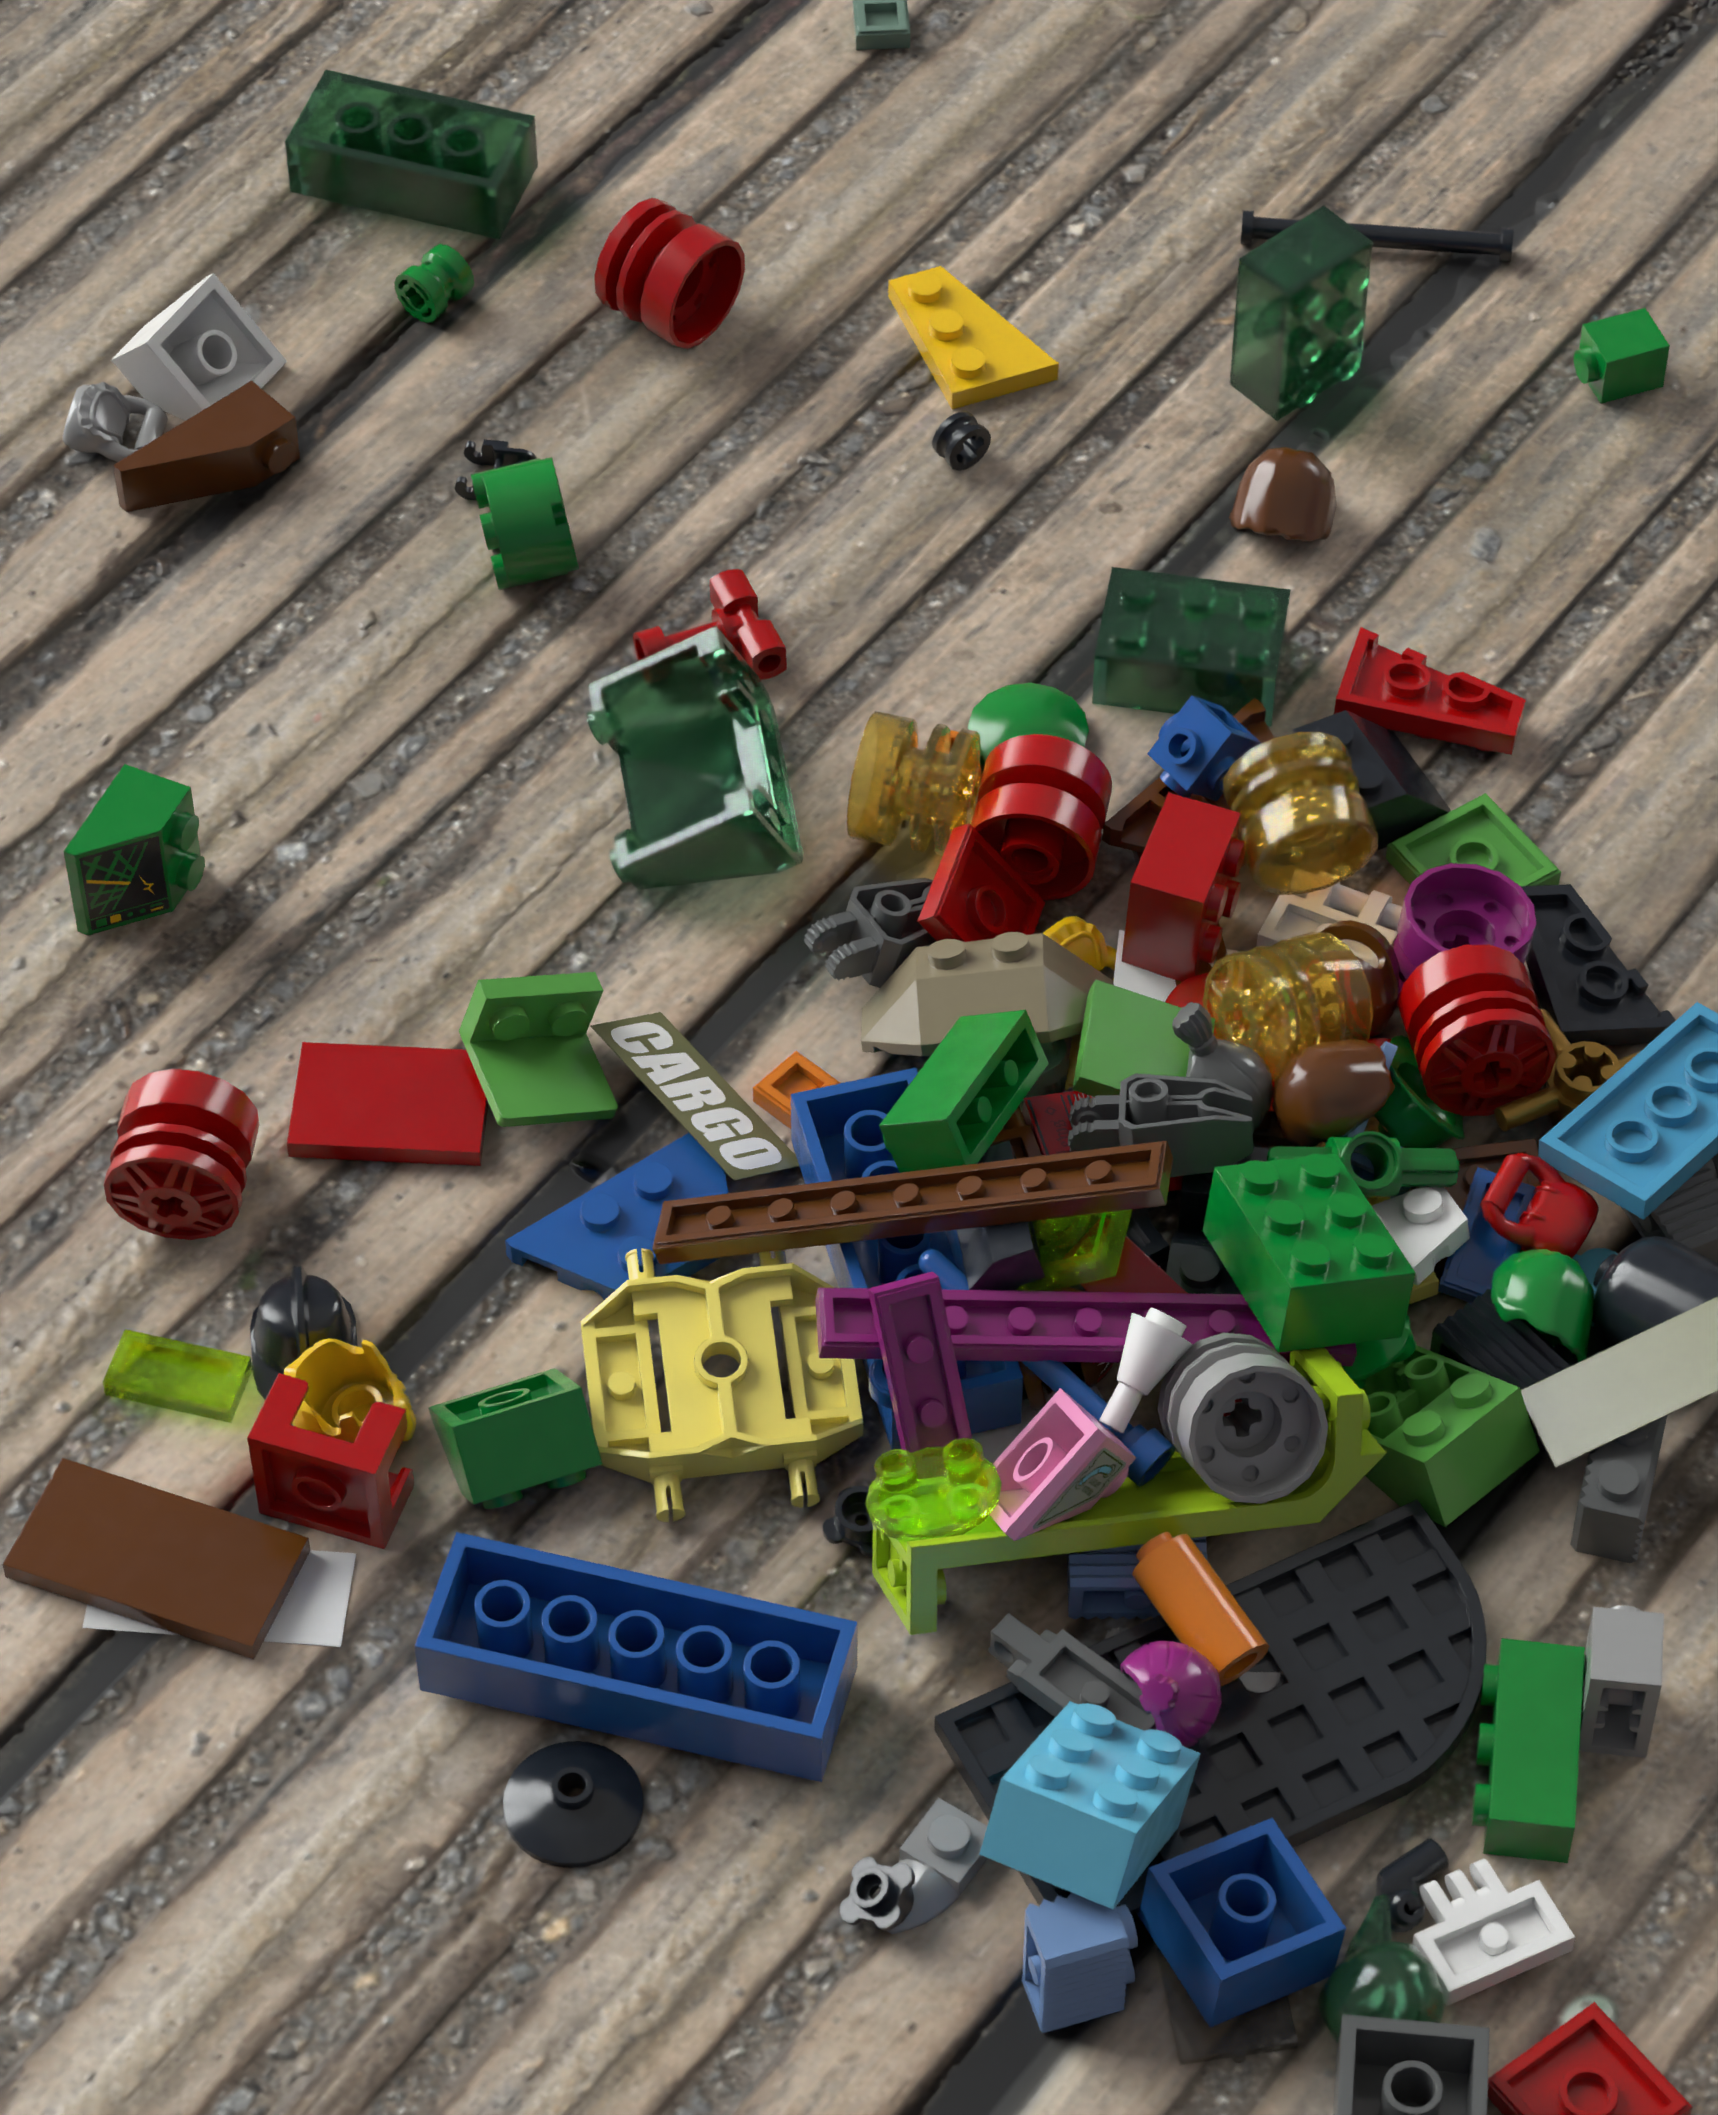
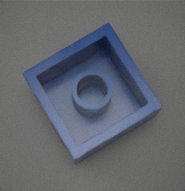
(1241, 1922)

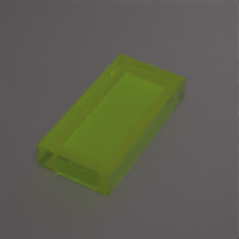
(177, 1376)

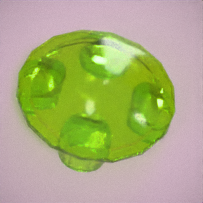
(933, 1491)

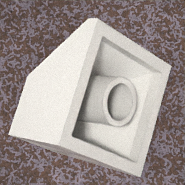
(198, 352)

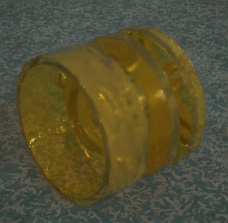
(911, 784)
(1300, 813)
(1289, 997)

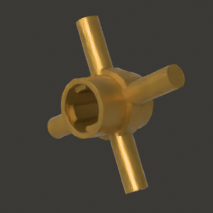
(1575, 1075)

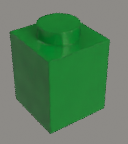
(1622, 355)

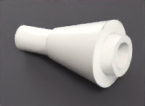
(1148, 1354)

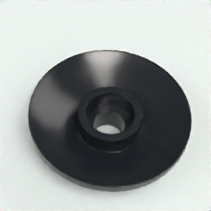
(577, 1828)

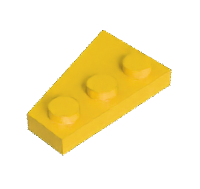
(965, 340)

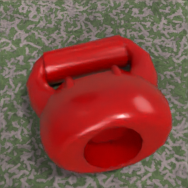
(1556, 1215)

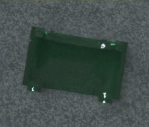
(696, 767)

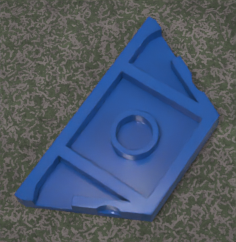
(597, 1230)

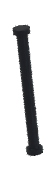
(1397, 237)

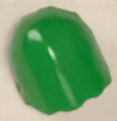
(1548, 1294)

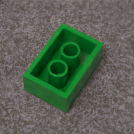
(1308, 1252)

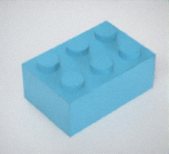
(1090, 1803)

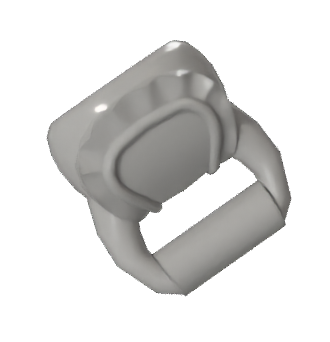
(100, 418)

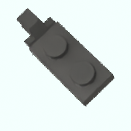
(1062, 1669)

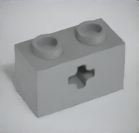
(1621, 1680)

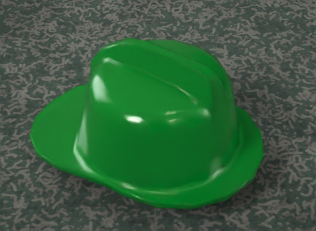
(1409, 1110)

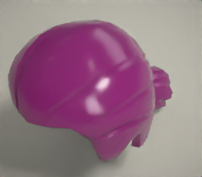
(1176, 1688)

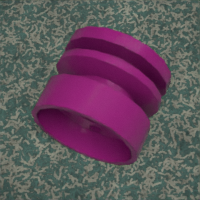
(1459, 908)

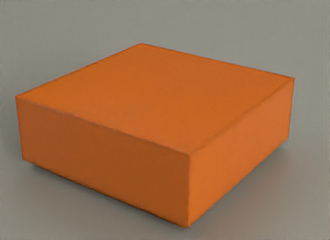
(790, 1077)

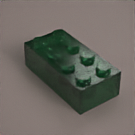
(412, 154)

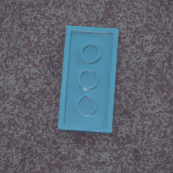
(1648, 1121)

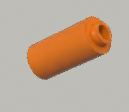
(1198, 1605)

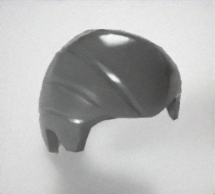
(1223, 1059)

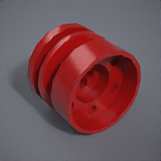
(669, 273)
(1476, 1029)
(181, 1154)

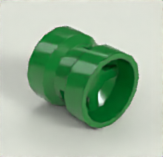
(429, 287)

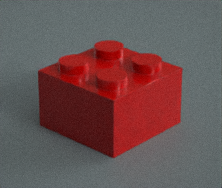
(1183, 888)

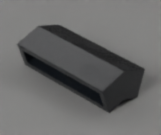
(1001, 1254)

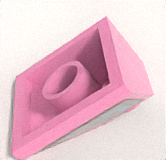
(1057, 1468)

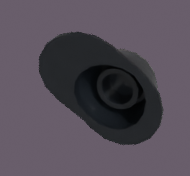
(294, 1318)

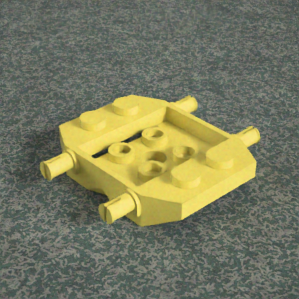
(714, 1420)

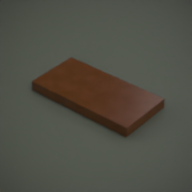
(157, 1558)

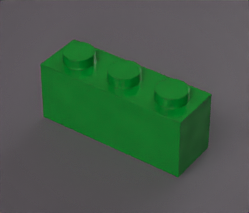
(964, 1092)
(1530, 1750)

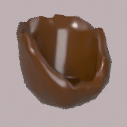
(1286, 496)
(1330, 1090)

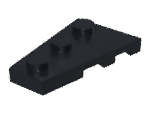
(1582, 977)

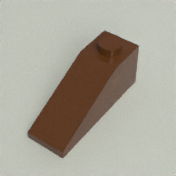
(212, 453)

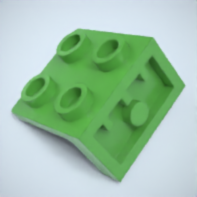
(535, 1049)

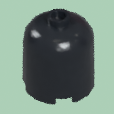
(1649, 1286)

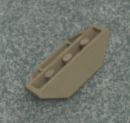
(976, 978)

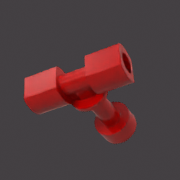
(737, 619)

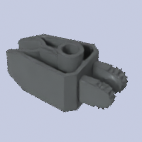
(873, 931)
(1198, 1117)

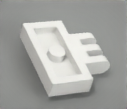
(1488, 1931)

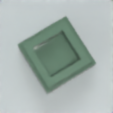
(881, 24)

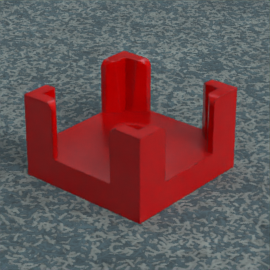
(324, 1479)

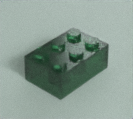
(1300, 313)
(1189, 638)

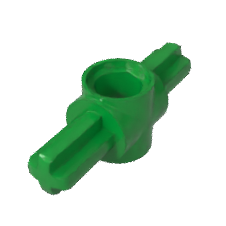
(1392, 1165)

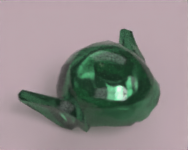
(1381, 1977)

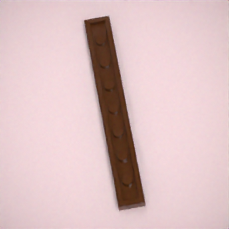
(914, 1202)

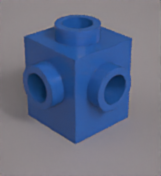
(1200, 748)

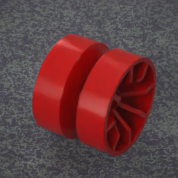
(1044, 811)

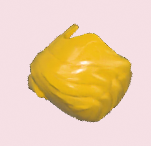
(344, 1386)

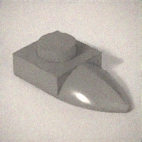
(943, 1858)

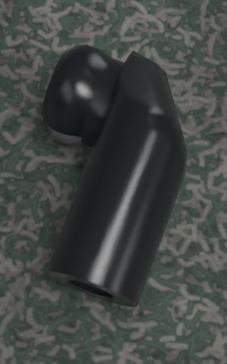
(1403, 1880)

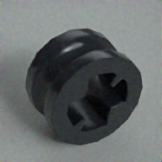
(961, 441)

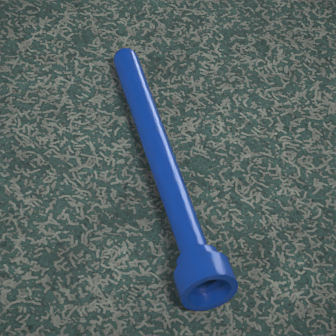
(1149, 1447)

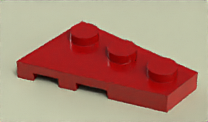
(1421, 701)

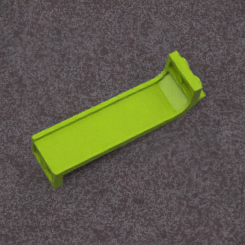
(1133, 1515)

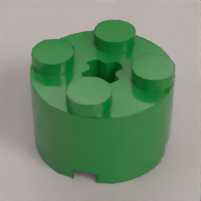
(525, 522)

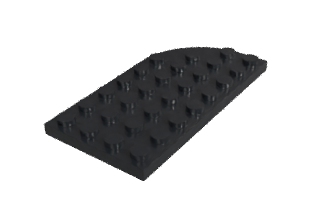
(1372, 1695)

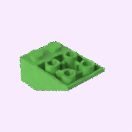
(1445, 1433)

